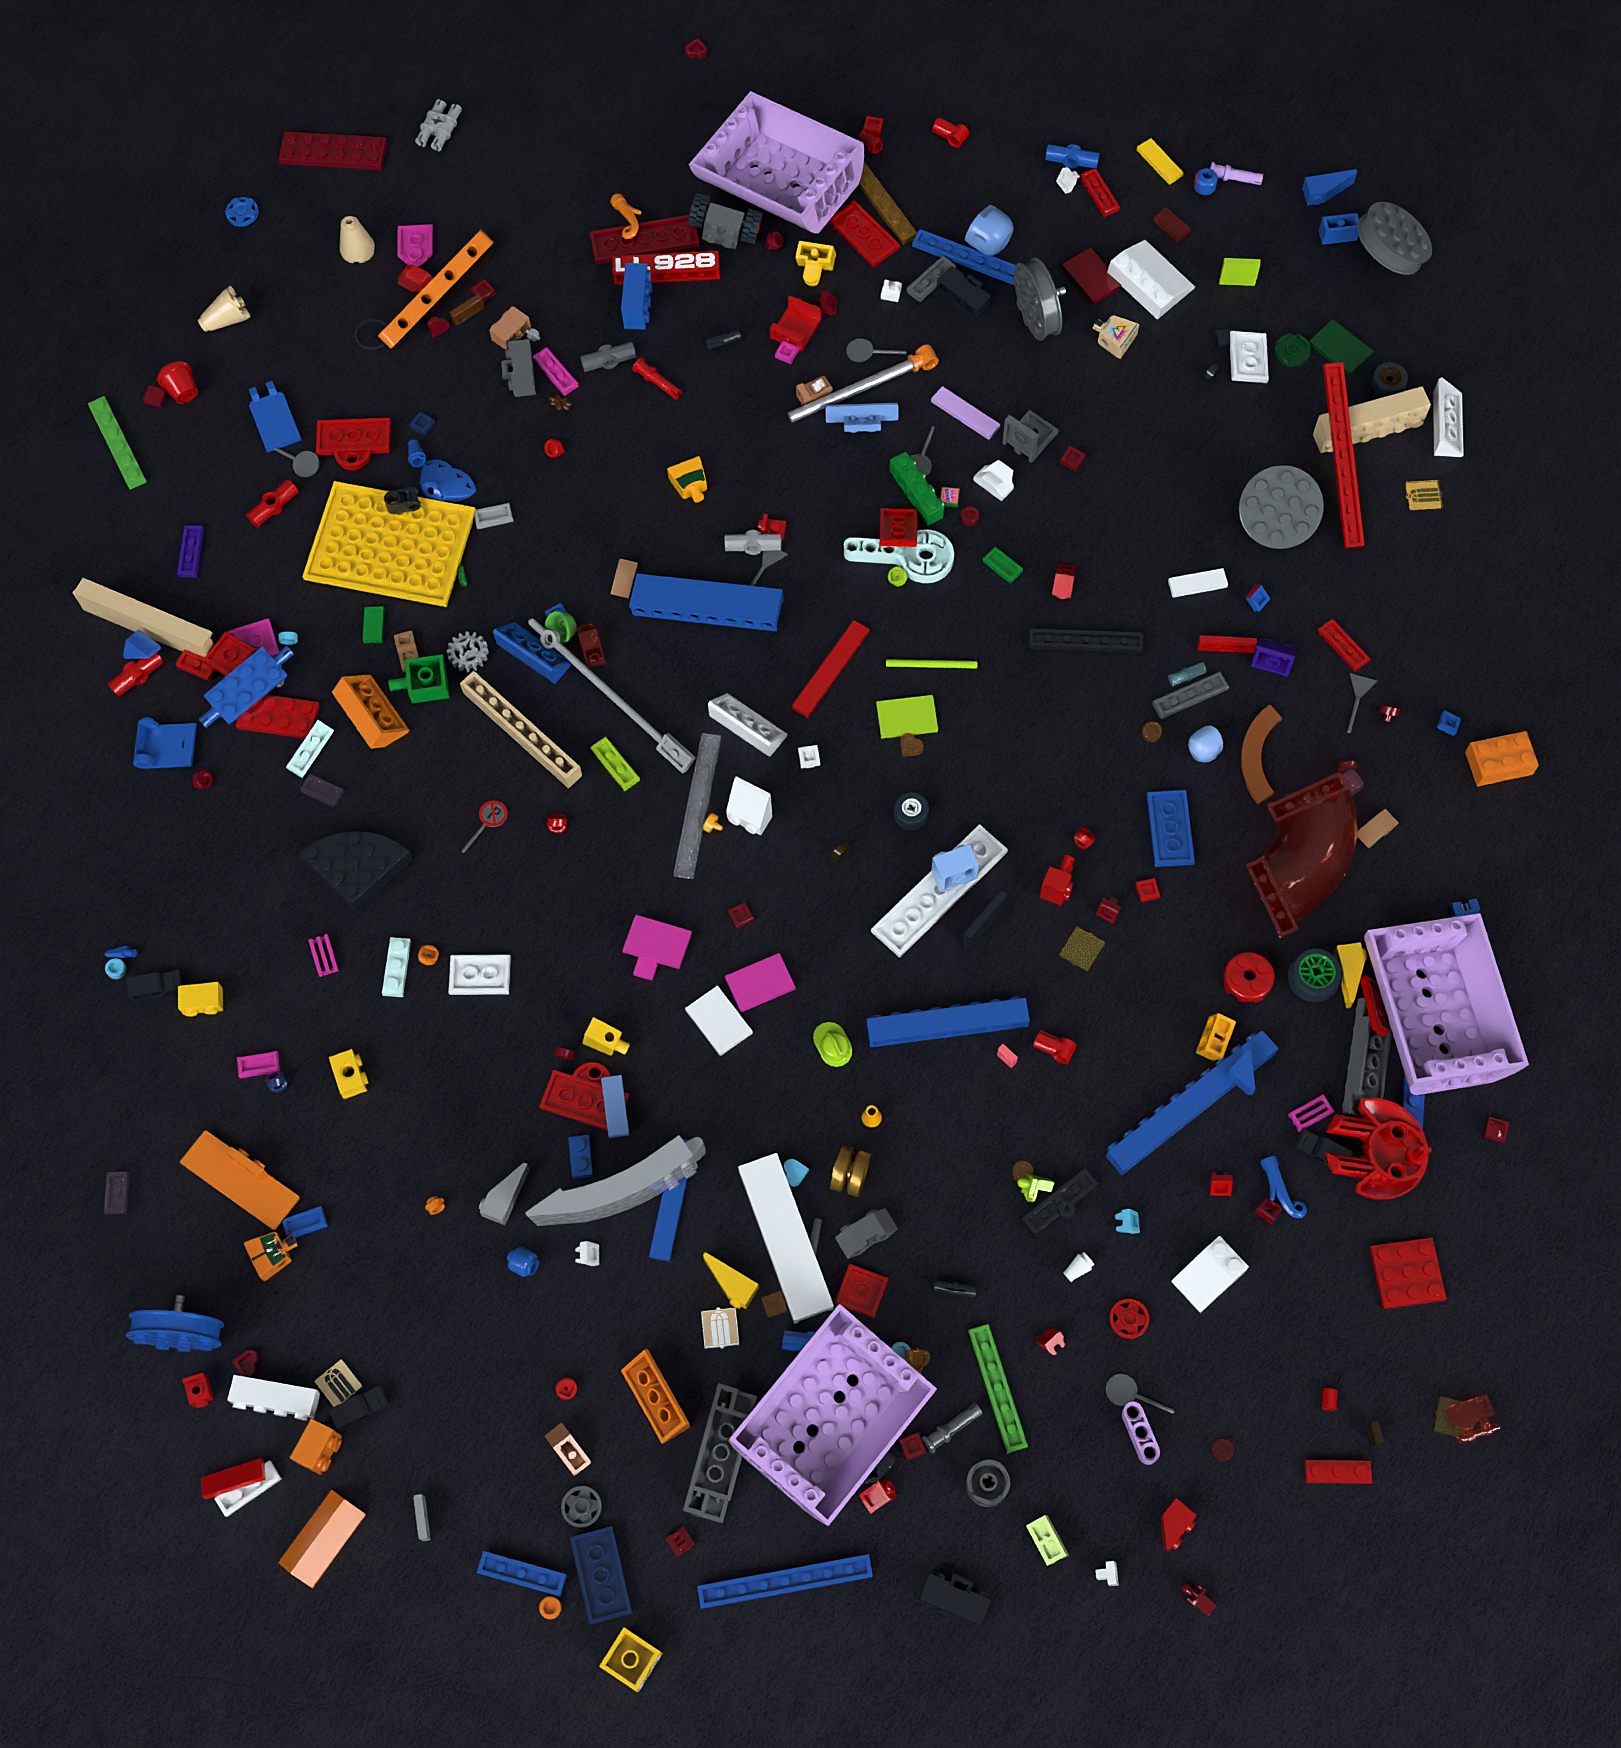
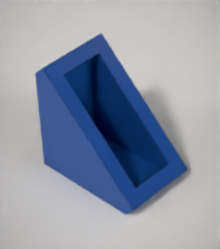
(140, 646)
(1242, 1073)

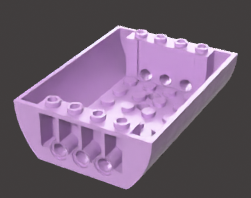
(795, 152)
(1464, 1003)
(849, 1433)

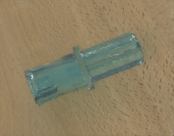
(1187, 674)

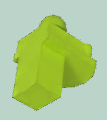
(1031, 1185)

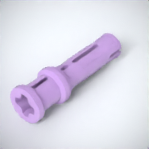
(1227, 172)

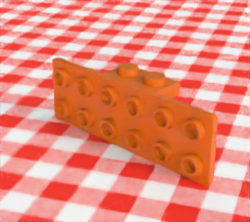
(240, 1179)

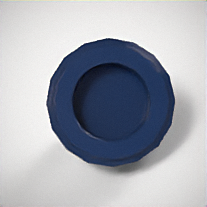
(276, 1079)

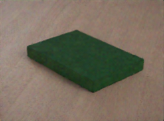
(1341, 346)

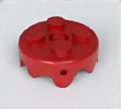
(1244, 989)

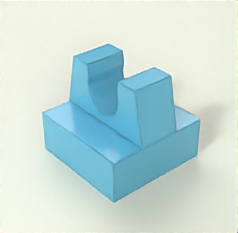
(1130, 1221)

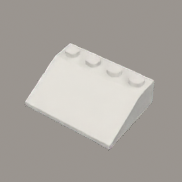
(1149, 278)

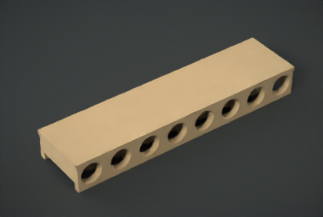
(137, 615)

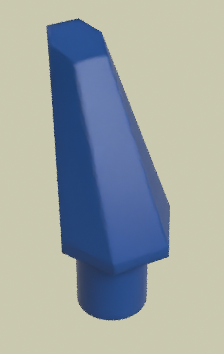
(121, 952)

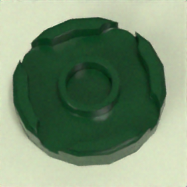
(1292, 350)

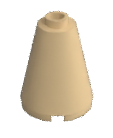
(355, 242)

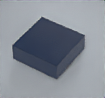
(422, 423)

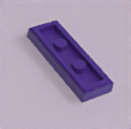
(190, 551)

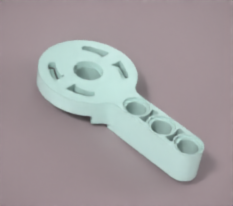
(907, 556)

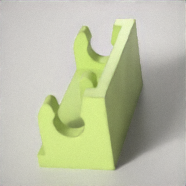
(1047, 1540)

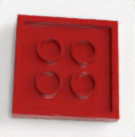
(1407, 1273)

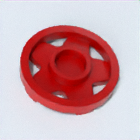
(1129, 1318)

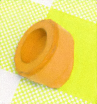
(711, 823)

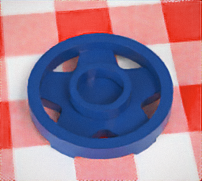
(241, 211)

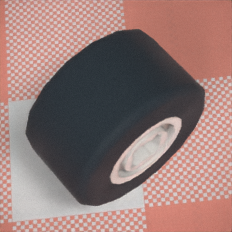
(906, 816)

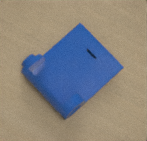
(163, 744)

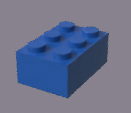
(636, 296)

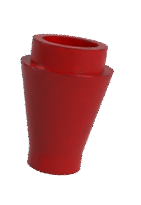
(870, 141)

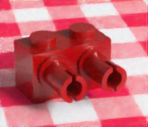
(1058, 882)

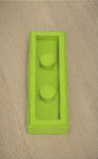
(615, 763)

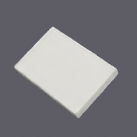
(1249, 356)
(479, 974)
(718, 1020)

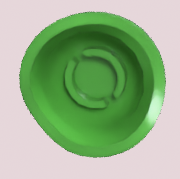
(563, 624)

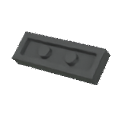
(928, 280)

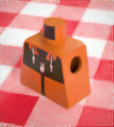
(270, 1253)

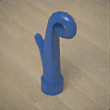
(1277, 1187)

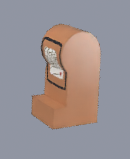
(813, 390)

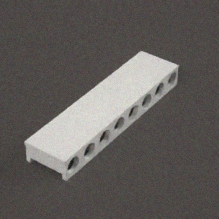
(785, 1238)

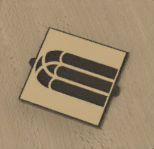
(338, 1383)

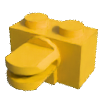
(814, 259)

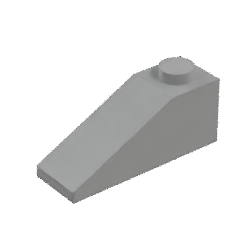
(502, 1198)

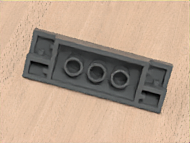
(1367, 1062)
(717, 1459)

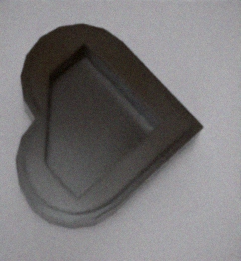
(840, 851)

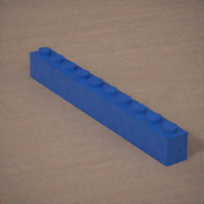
(1186, 1106)

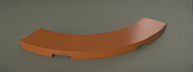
(1251, 754)

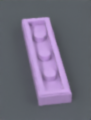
(965, 413)

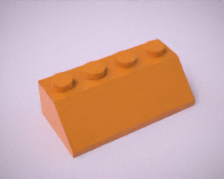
(369, 710)

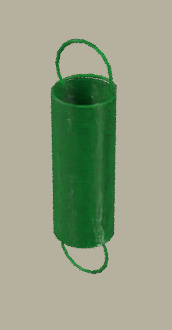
(461, 575)

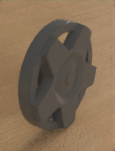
(581, 1506)

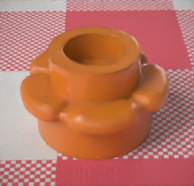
(435, 1205)

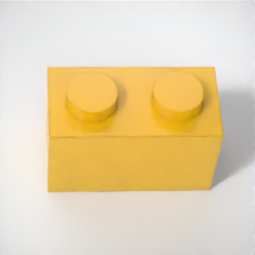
(200, 998)

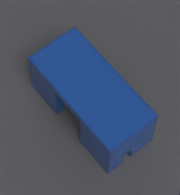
(1458, 909)

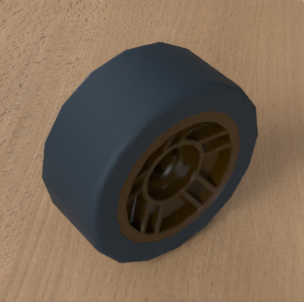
(1389, 379)

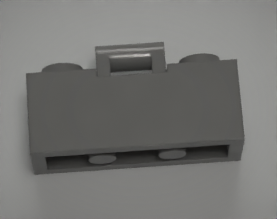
(520, 358)

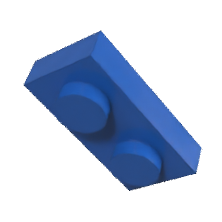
(580, 1156)

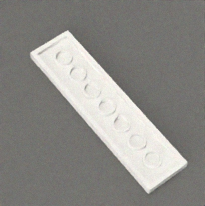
(926, 903)

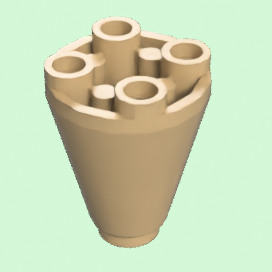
(224, 311)

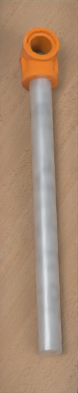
(923, 358)

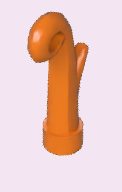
(628, 212)

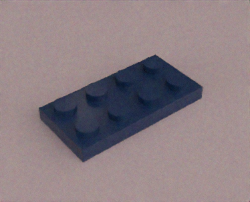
(601, 1575)

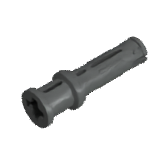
(944, 1432)

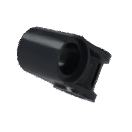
(402, 500)
(882, 1467)

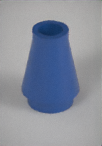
(415, 454)

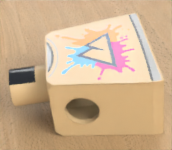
(1116, 334)

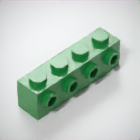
(916, 488)

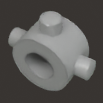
(532, 334)

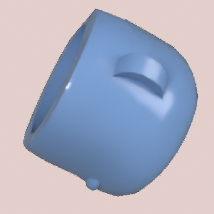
(990, 231)

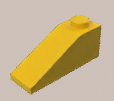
(1352, 961)
(735, 1285)

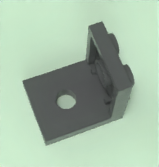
(1028, 435)

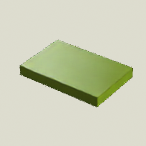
(907, 715)

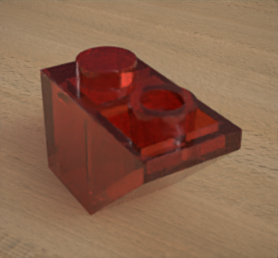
(590, 645)

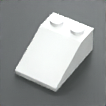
(749, 806)
(1210, 1274)

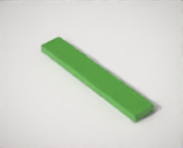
(997, 1388)

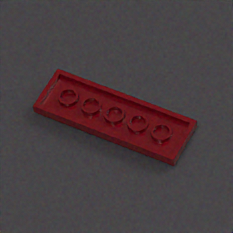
(332, 150)
(652, 238)

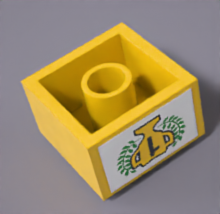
(630, 1659)

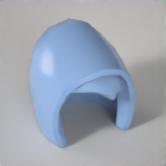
(1205, 744)

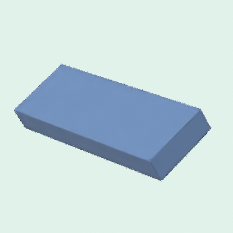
(615, 1106)

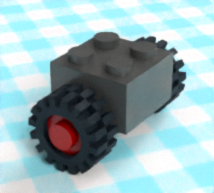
(722, 223)

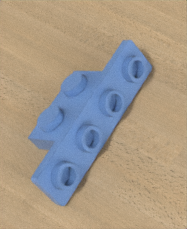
(862, 416)

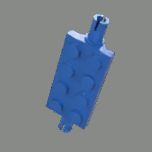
(245, 686)

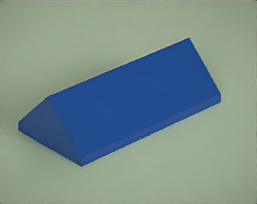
(531, 651)

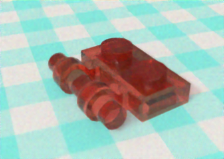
(1469, 1412)

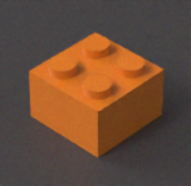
(316, 1447)

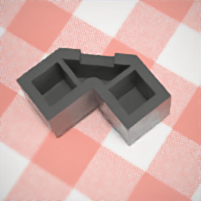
(862, 1234)

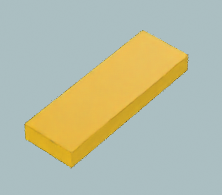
(1160, 161)

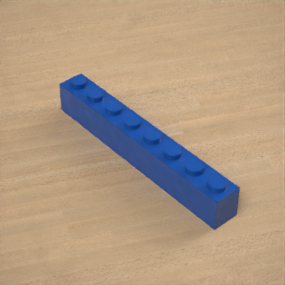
(947, 1022)

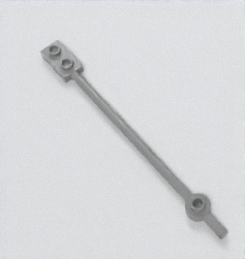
(667, 746)

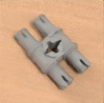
(438, 125)

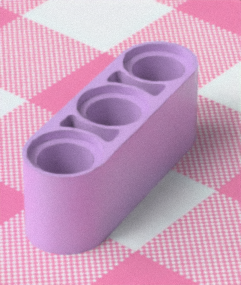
(1140, 1443)

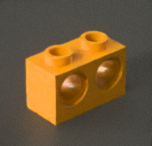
(1215, 1037)

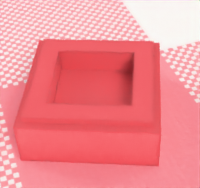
(1007, 1056)

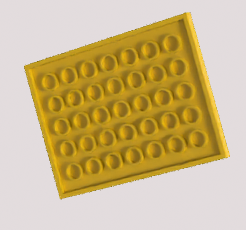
(387, 553)

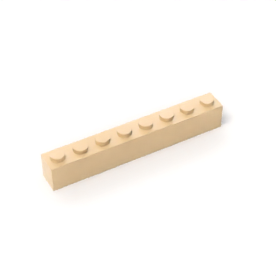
(521, 729)

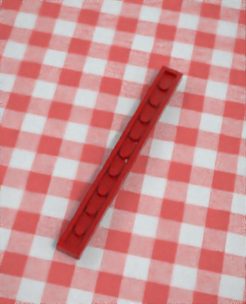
(1343, 455)

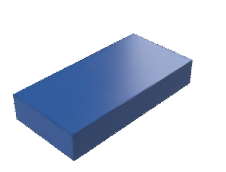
(305, 1222)

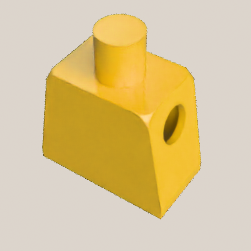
(598, 1033)

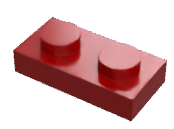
(194, 664)

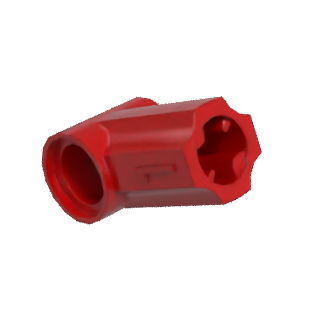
(953, 133)
(1059, 1048)

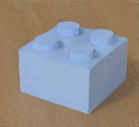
(954, 867)

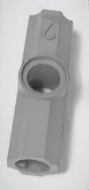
(752, 542)

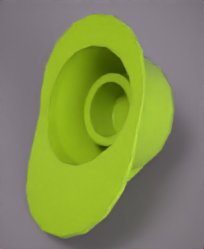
(832, 1044)

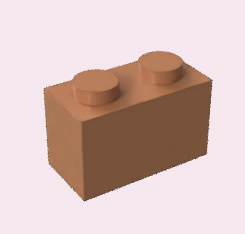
(510, 327)

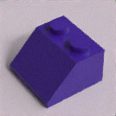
(1274, 657)

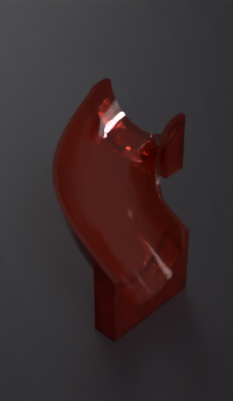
(1310, 850)

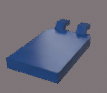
(273, 418)

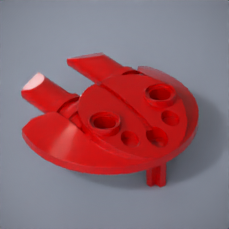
(1382, 1150)

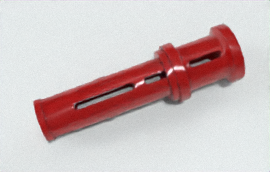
(650, 374)

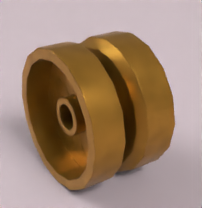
(846, 1170)

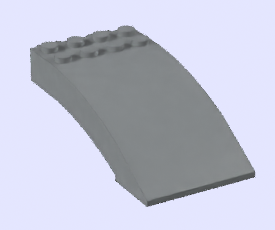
(624, 1189)

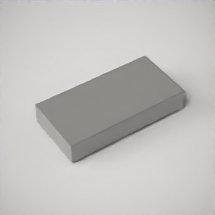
(493, 516)
(421, 1517)

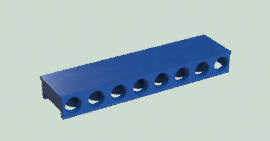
(705, 601)

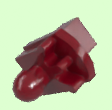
(1198, 1599)

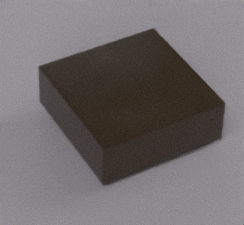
(1375, 1433)

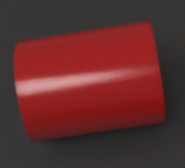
(1329, 1399)

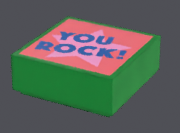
(950, 496)

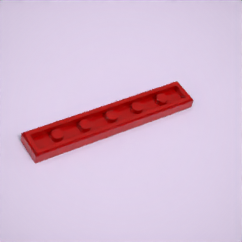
(830, 669)

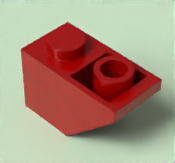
(1174, 1523)

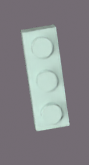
(309, 749)
(396, 967)

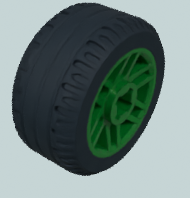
(1327, 972)

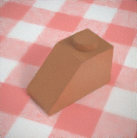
(567, 1449)

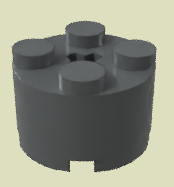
(999, 1478)

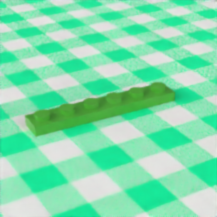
(117, 443)

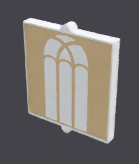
(720, 1328)

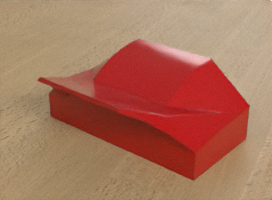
(414, 278)

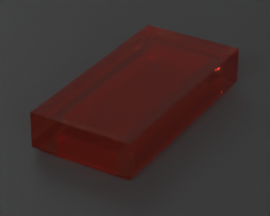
(1172, 224)

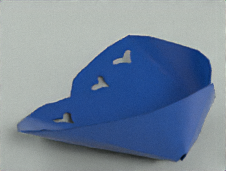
(445, 482)

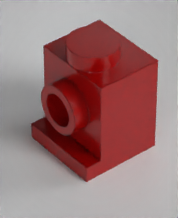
(204, 1396)

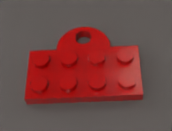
(353, 439)
(578, 1095)

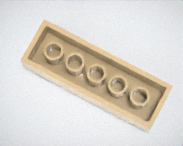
(1378, 417)

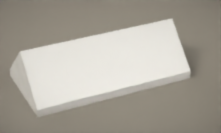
(1447, 420)
(746, 723)

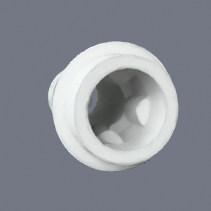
(1078, 1267)

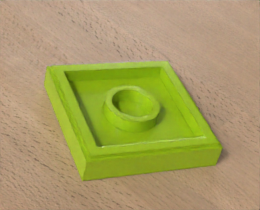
(1239, 271)

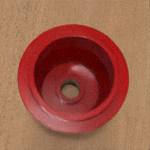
(178, 381)

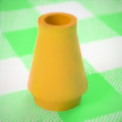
(871, 1120)

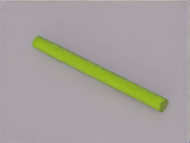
(930, 663)

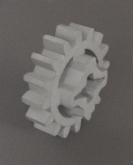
(466, 649)

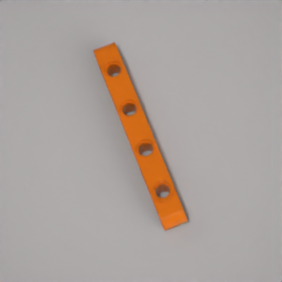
(435, 289)

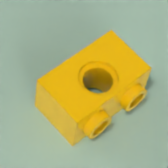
(341, 1065)

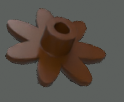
(560, 403)

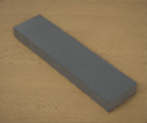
(1190, 695)

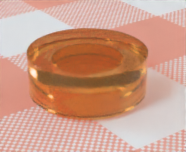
(1151, 731)
(1021, 1169)

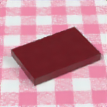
(1091, 276)

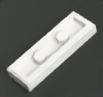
(1198, 582)
(235, 1499)

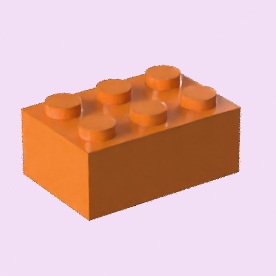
(1501, 758)

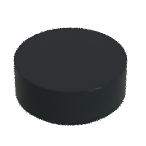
(1211, 372)

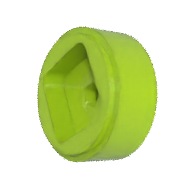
(897, 576)

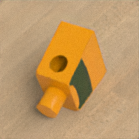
(689, 479)

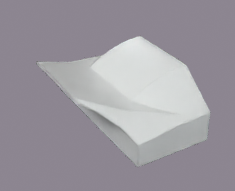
(996, 479)

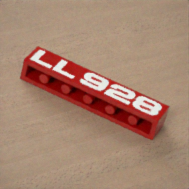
(671, 266)

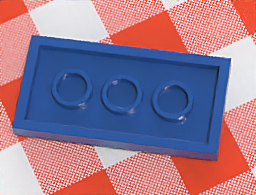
(1170, 828)

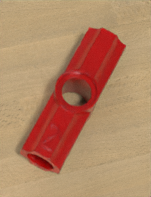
(264, 510)
(134, 674)

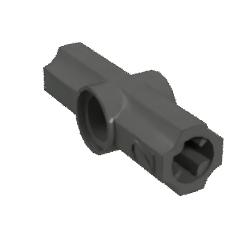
(608, 356)

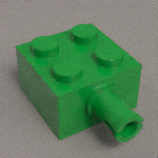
(424, 679)

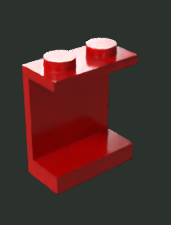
(797, 323)

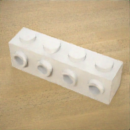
(273, 1396)

